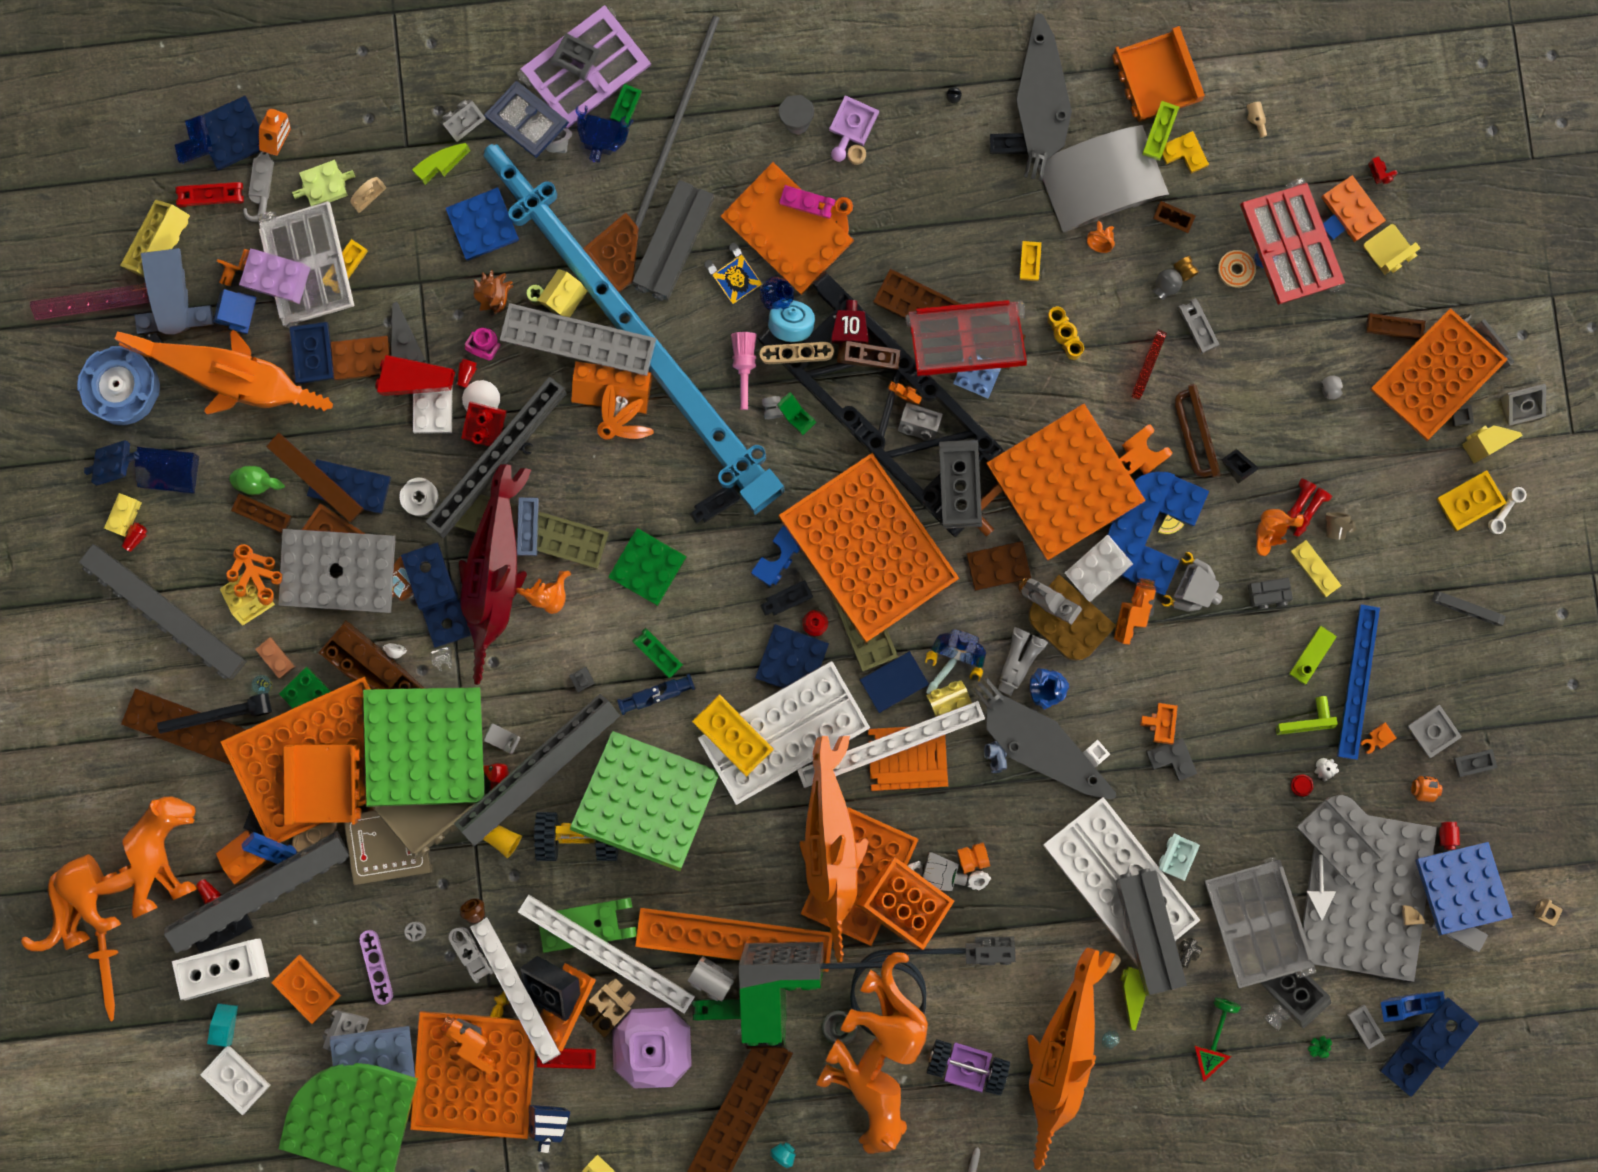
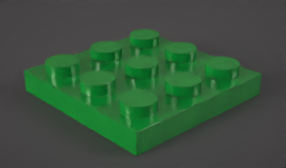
(647, 567)

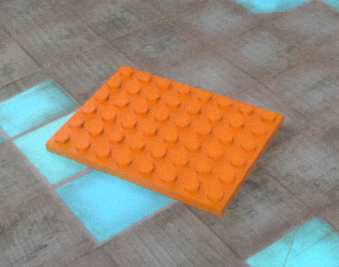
(868, 547)
(259, 751)

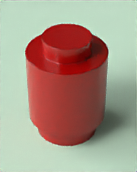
(1449, 835)

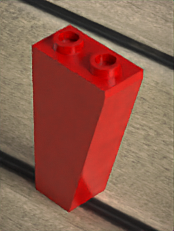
(410, 377)

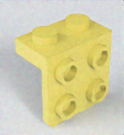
(1390, 249)

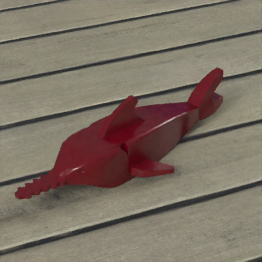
(491, 567)

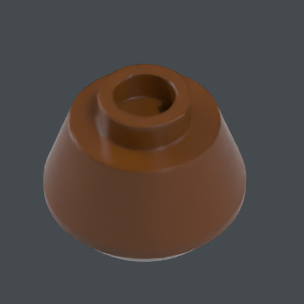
(473, 911)

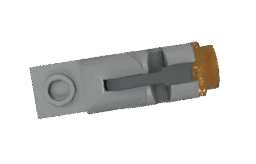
(1049, 600)

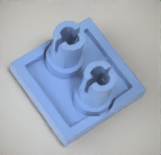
(978, 381)

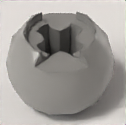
(1332, 387)

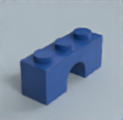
(768, 571)

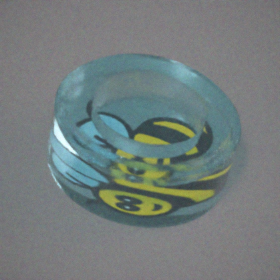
(262, 684)

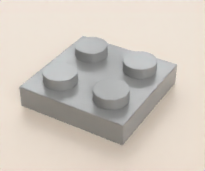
(1434, 731)

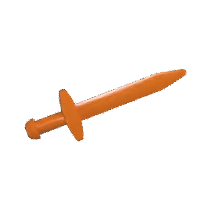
(103, 956)

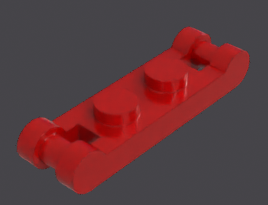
(209, 194)

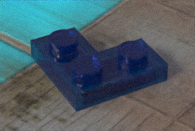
(198, 142)

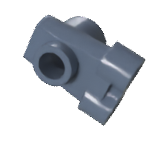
(997, 755)

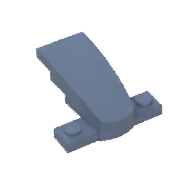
(168, 296)

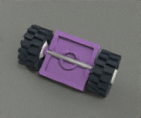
(968, 1067)

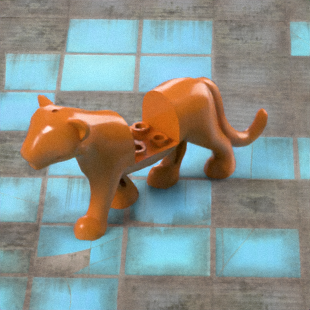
(78, 883)
(899, 1037)

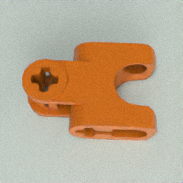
(1140, 456)

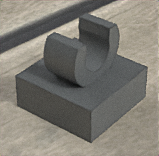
(582, 679)

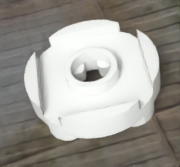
(412, 505)

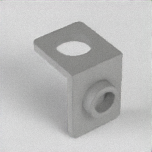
(501, 738)

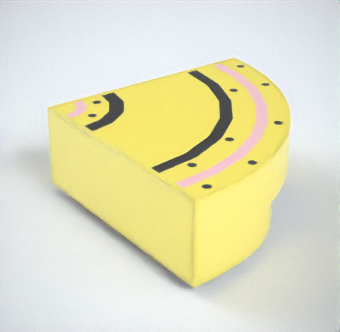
(1170, 526)

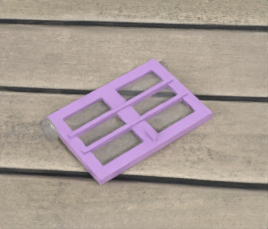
(615, 65)

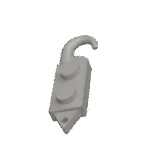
(260, 184)

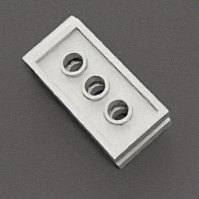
(251, 968)

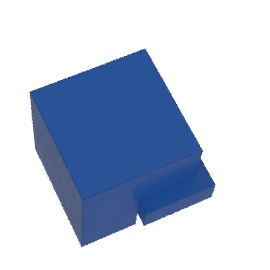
(234, 310)

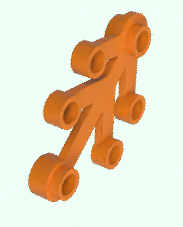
(253, 572)

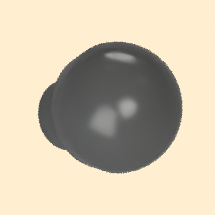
(1168, 283)

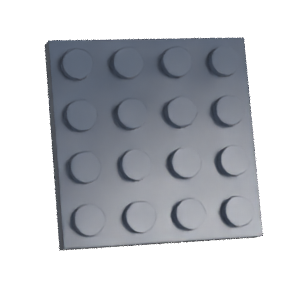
(380, 1048)

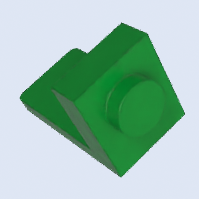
(795, 414)

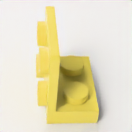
(244, 607)

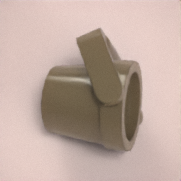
(1338, 524)

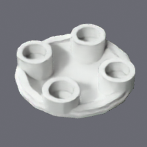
(481, 392)

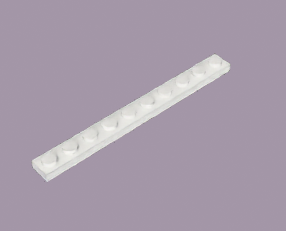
(901, 740)
(606, 954)

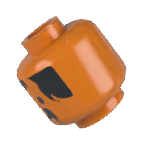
(1426, 788)

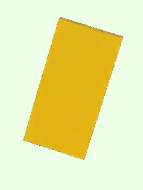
(733, 735)

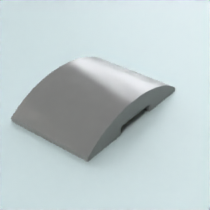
(1102, 177)

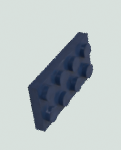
(363, 486)

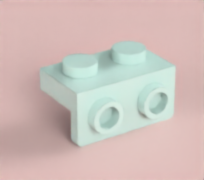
(1178, 856)

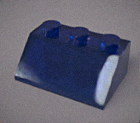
(166, 470)

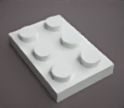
(432, 412)
(1098, 568)
(235, 1080)

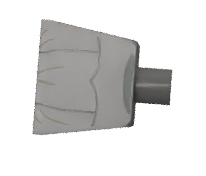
(943, 873)

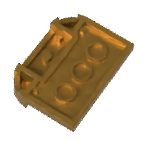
(1084, 634)

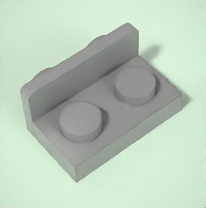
(462, 120)
(919, 422)

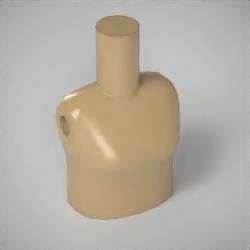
(1257, 117)

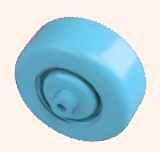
(792, 323)

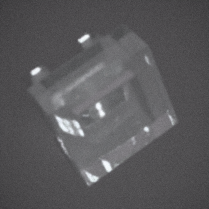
(440, 657)

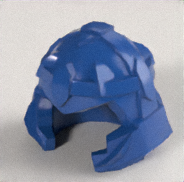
(1048, 688)

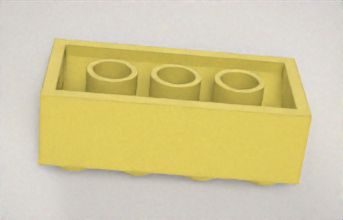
(157, 233)

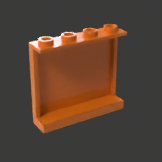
(1158, 72)

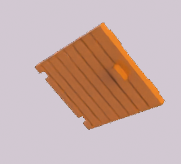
(911, 767)

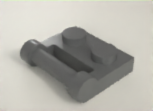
(578, 51)

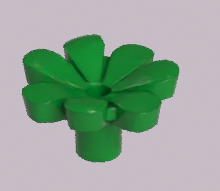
(1320, 1048)

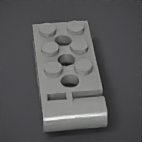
(711, 979)

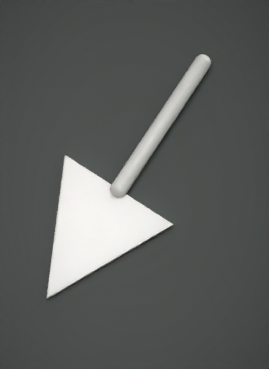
(1321, 899)

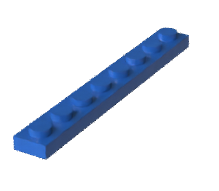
(1358, 682)

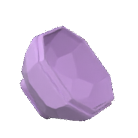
(656, 1029)

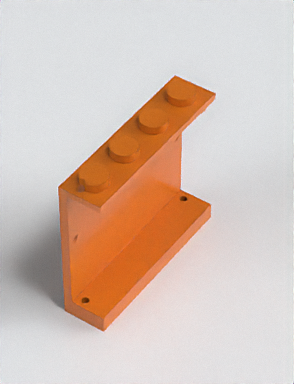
(321, 783)

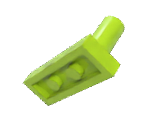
(1312, 655)
(1324, 721)

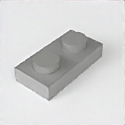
(1366, 1027)

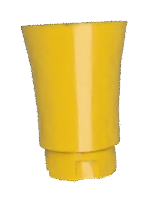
(503, 840)

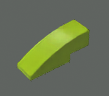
(440, 162)

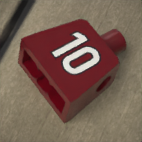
(850, 325)

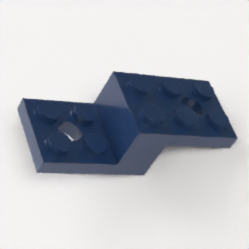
(436, 595)
(1429, 1047)

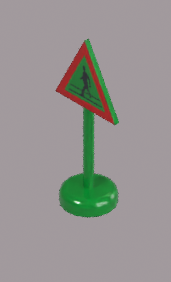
(1208, 1059)

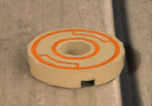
(1240, 258)

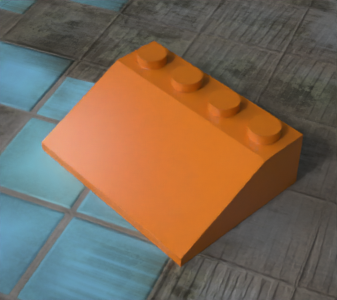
(905, 903)

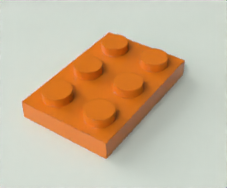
(1353, 208)
(306, 989)

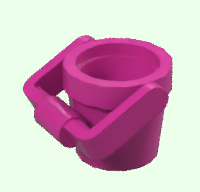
(484, 342)

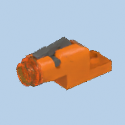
(1137, 612)
(472, 1042)

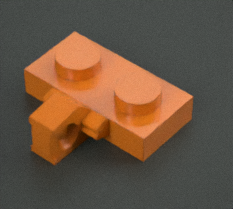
(1162, 723)

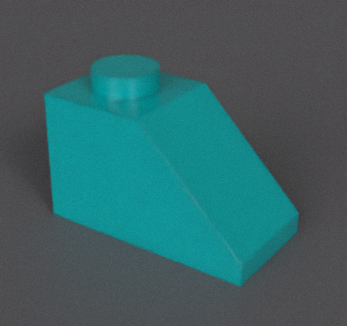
(222, 1025)

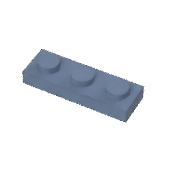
(527, 526)

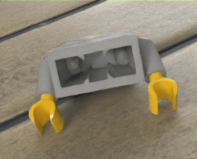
(1196, 587)

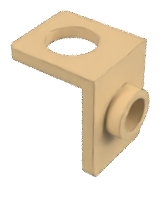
(1542, 908)

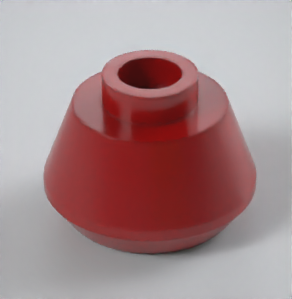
(821, 620)

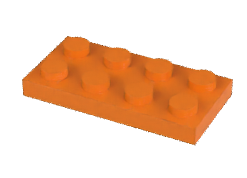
(558, 1028)

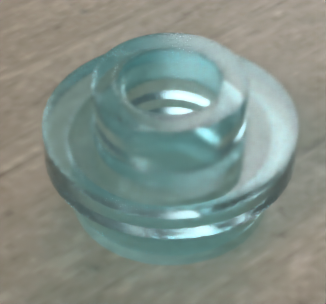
(1110, 1039)

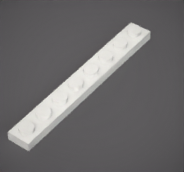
(515, 990)

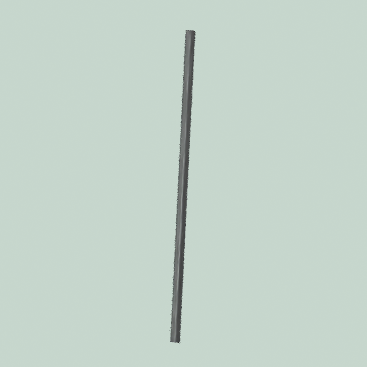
(676, 122)

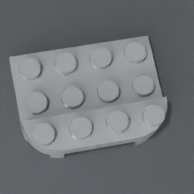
(1344, 836)

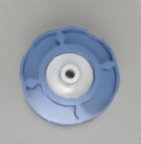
(118, 385)

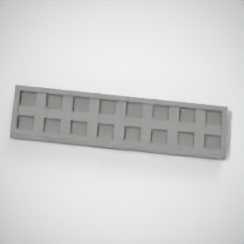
(578, 339)

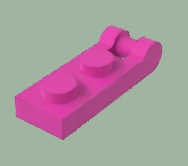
(806, 201)

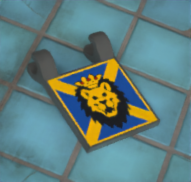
(736, 277)

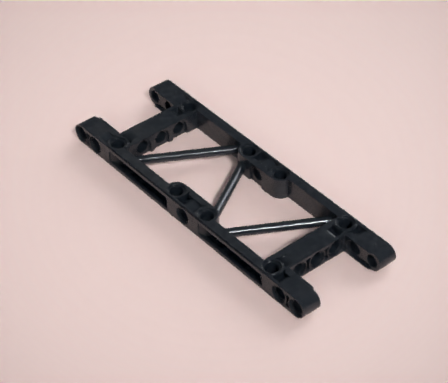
(860, 427)

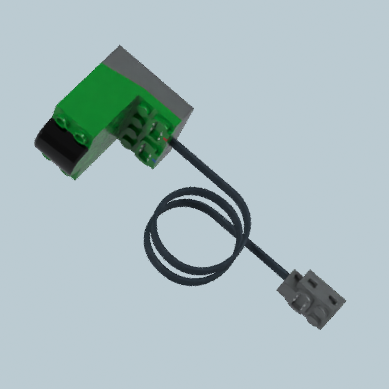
(773, 968)

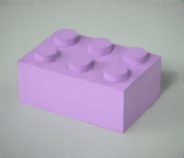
(274, 276)

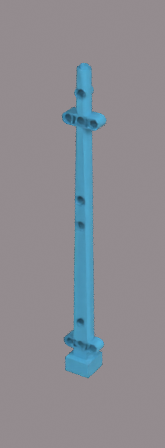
(756, 485)

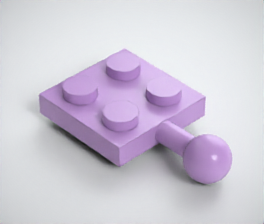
(853, 123)

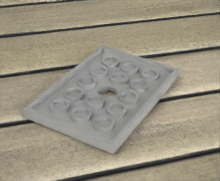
(365, 577)

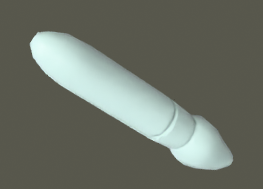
(942, 674)

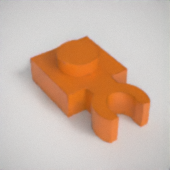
(907, 394)
(1380, 737)

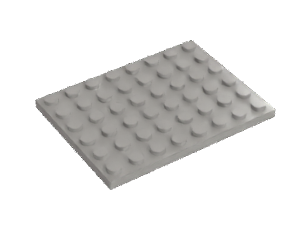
(1365, 919)

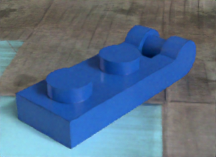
(267, 848)

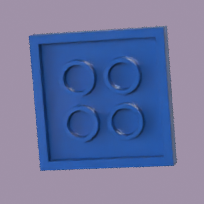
(482, 224)

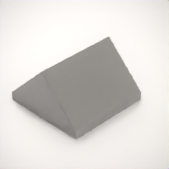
(1525, 404)

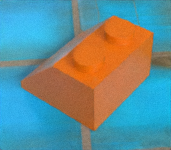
(237, 862)

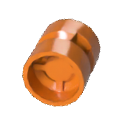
(973, 858)

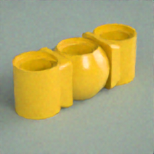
(1067, 342)

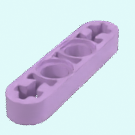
(374, 967)

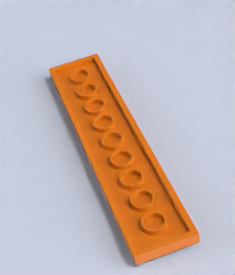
(716, 935)

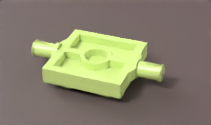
(323, 183)

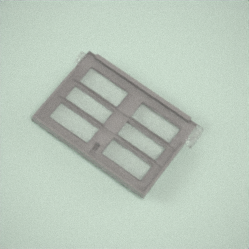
(1260, 924)

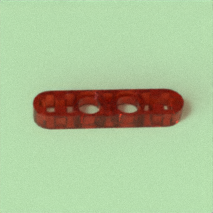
(1148, 364)

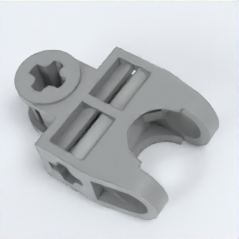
(476, 960)

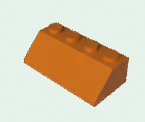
(592, 379)

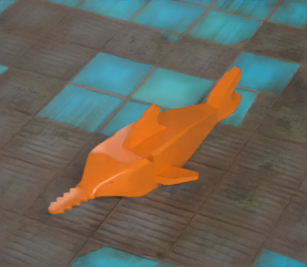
(228, 373)
(830, 841)
(1065, 1053)

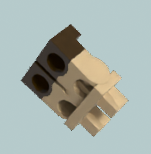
(611, 1003)

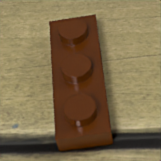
(261, 513)

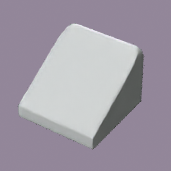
(1096, 753)

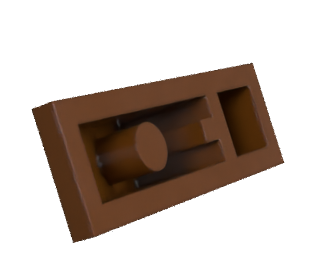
(868, 355)

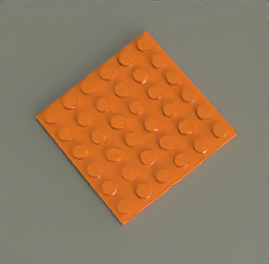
(1065, 482)
(462, 1097)

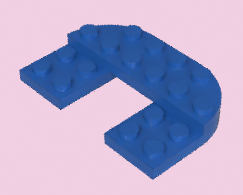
(1130, 531)

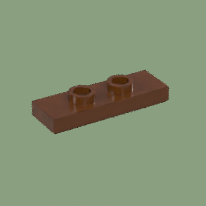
(1395, 326)

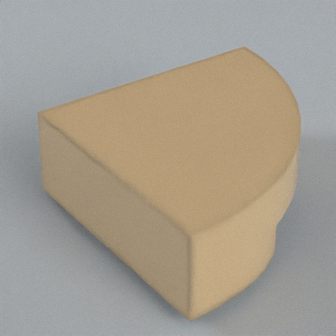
(1411, 916)

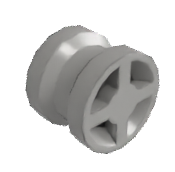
(413, 933)

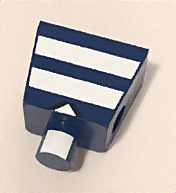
(547, 1125)

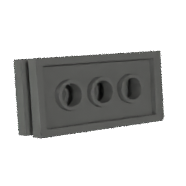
(967, 455)

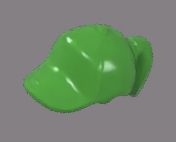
(253, 480)

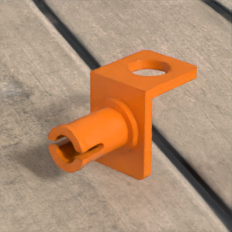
(230, 269)

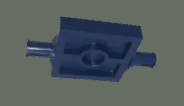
(111, 462)

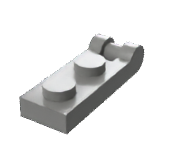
(1199, 326)

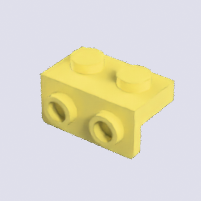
(949, 698)

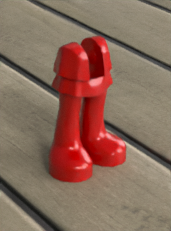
(1307, 489)

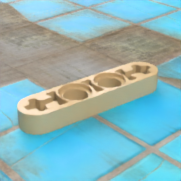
(796, 349)

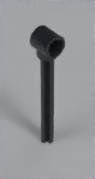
(256, 706)

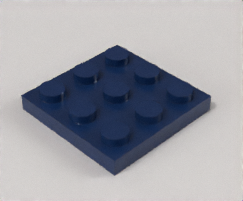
(232, 132)
(790, 657)

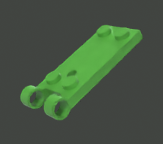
(585, 917)

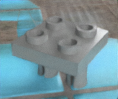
(344, 1024)

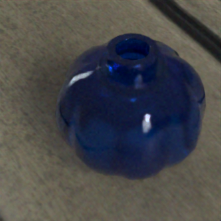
(774, 292)

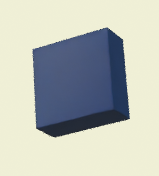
(1333, 227)

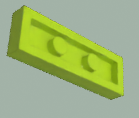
(1160, 130)

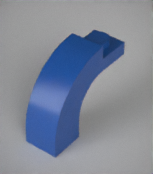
(1411, 1005)

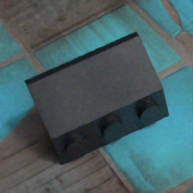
(550, 987)

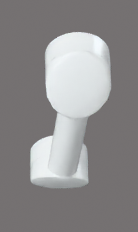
(1514, 496)

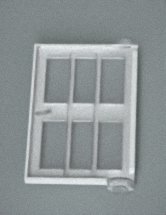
(310, 239)

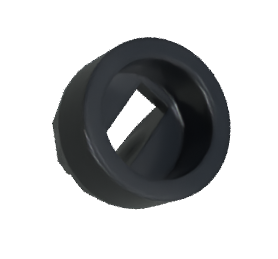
(954, 98)

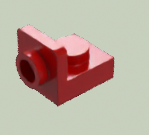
(1378, 171)

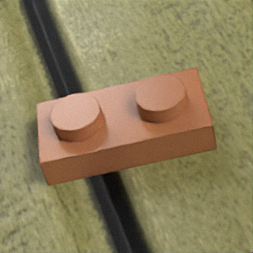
(275, 658)

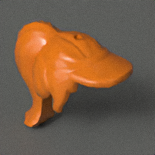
(1273, 528)
(549, 596)

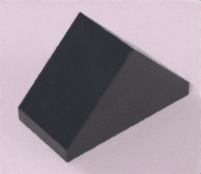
(1239, 465)

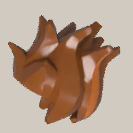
(492, 292)

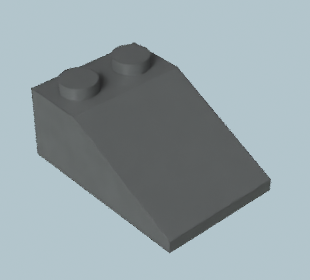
(1299, 997)

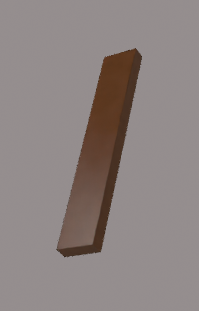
(315, 477)

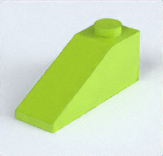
(1133, 995)

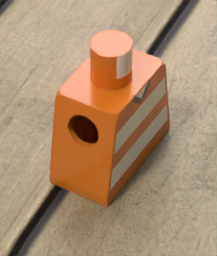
(275, 125)

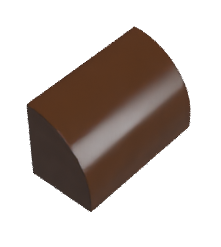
(1174, 217)

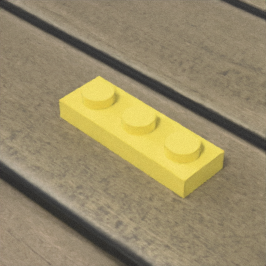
(1315, 568)

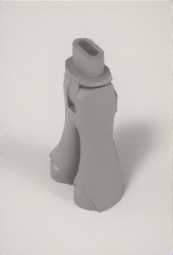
(1014, 670)

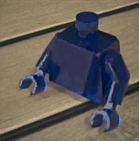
(601, 134)

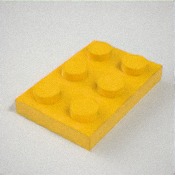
(1471, 500)

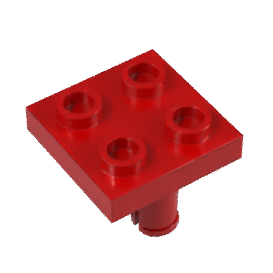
(483, 423)

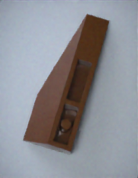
(360, 657)

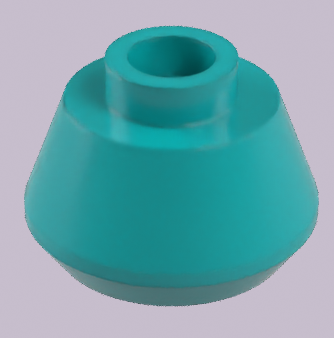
(783, 1154)

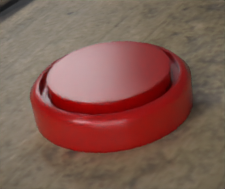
(1301, 785)

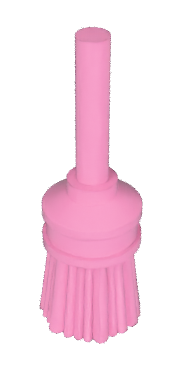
(743, 361)

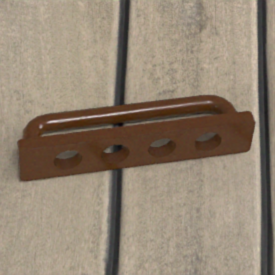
(1214, 467)

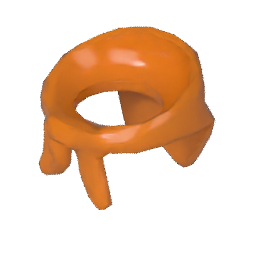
(1101, 240)

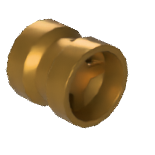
(1186, 268)

